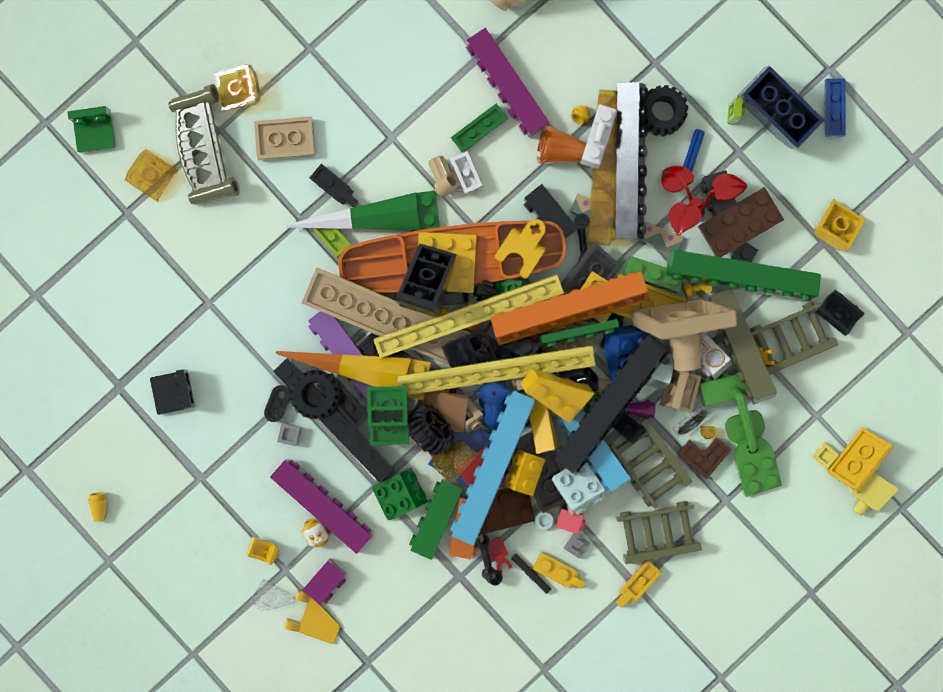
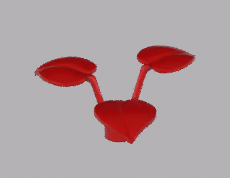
(687, 216)

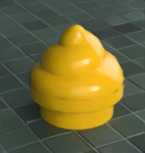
(580, 114)

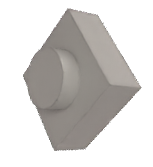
(289, 434)

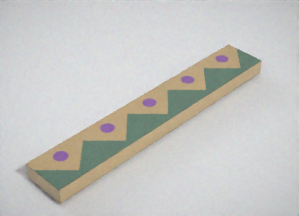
(654, 235)

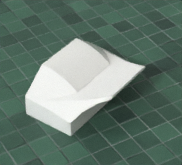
(465, 171)

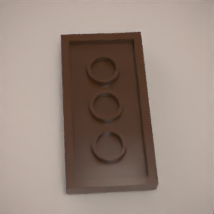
(740, 223)

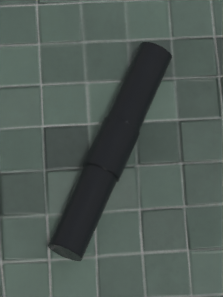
(531, 573)

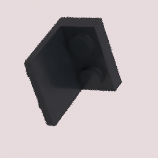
(172, 392)

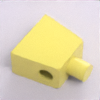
(873, 495)

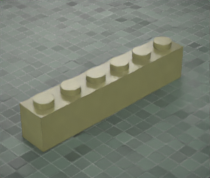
(745, 352)

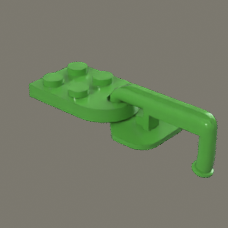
(757, 466)

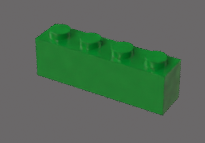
(436, 519)

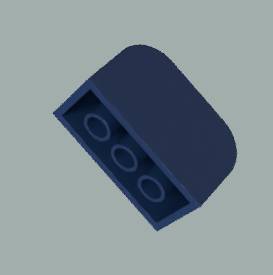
(780, 108)

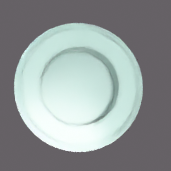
(544, 521)

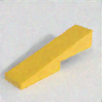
(542, 428)

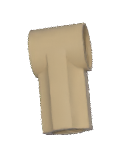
(445, 180)

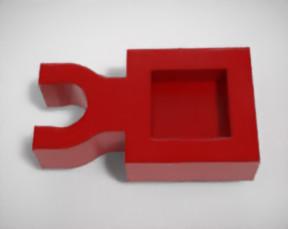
(497, 552)

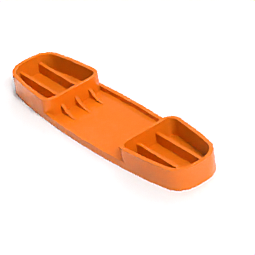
(384, 261)

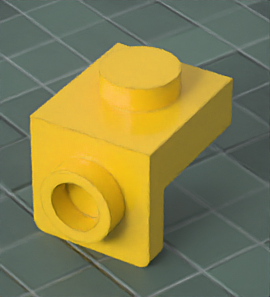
(262, 550)

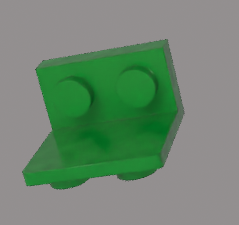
(93, 128)

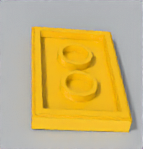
(860, 460)

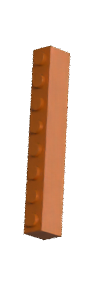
(570, 308)

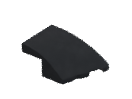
(474, 349)

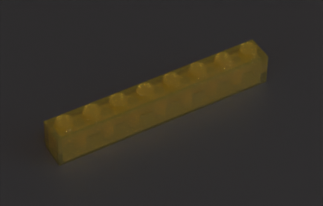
(604, 183)

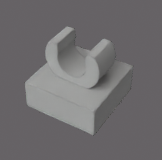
(576, 545)

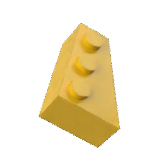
(557, 394)

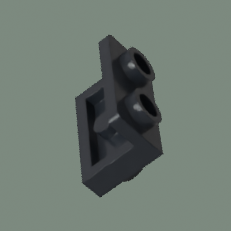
(839, 312)

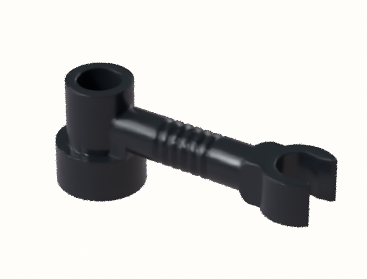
(582, 232)
(491, 575)

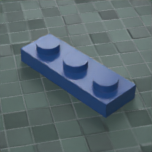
(835, 107)

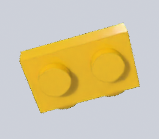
(524, 472)

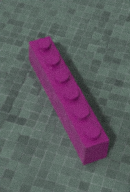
(507, 82)
(321, 505)

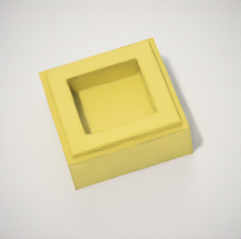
(825, 455)

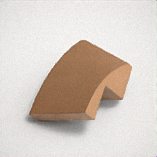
(450, 405)

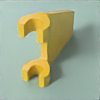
(315, 621)

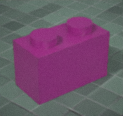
(324, 582)

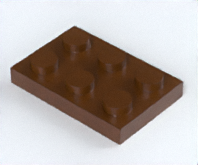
(508, 510)

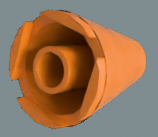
(559, 147)

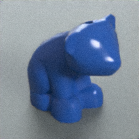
(492, 401)

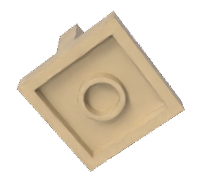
(681, 391)

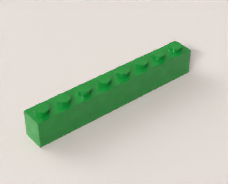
(743, 275)

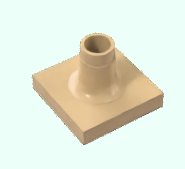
(682, 326)

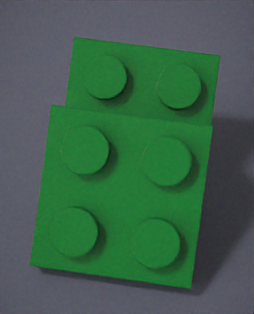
(388, 415)

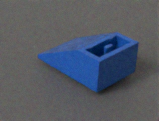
(620, 346)

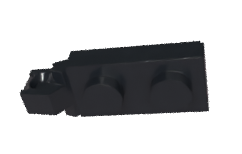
(333, 186)

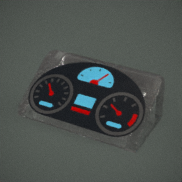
(691, 421)

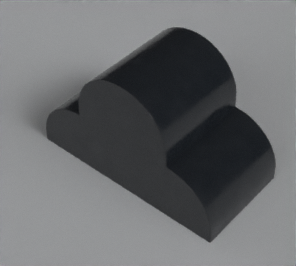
(426, 280)

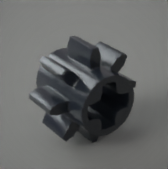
(484, 290)

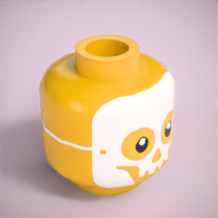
(315, 533)

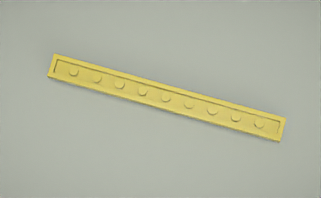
(467, 316)
(497, 370)

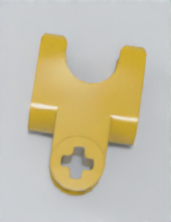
(524, 244)

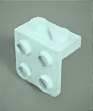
(579, 489)

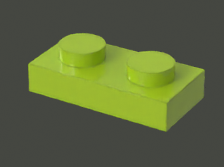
(735, 111)
(332, 239)

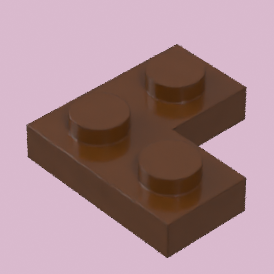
(704, 461)

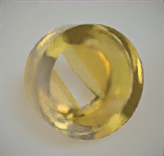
(707, 431)

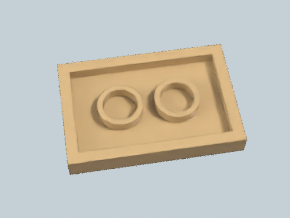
(284, 138)

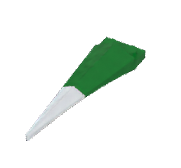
(401, 213)

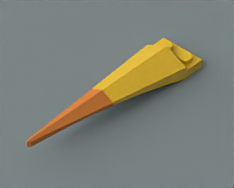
(364, 369)

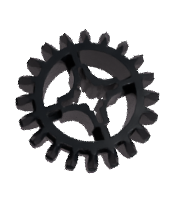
(430, 429)

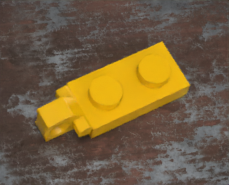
(557, 571)
(638, 583)

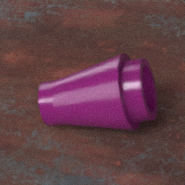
(642, 409)

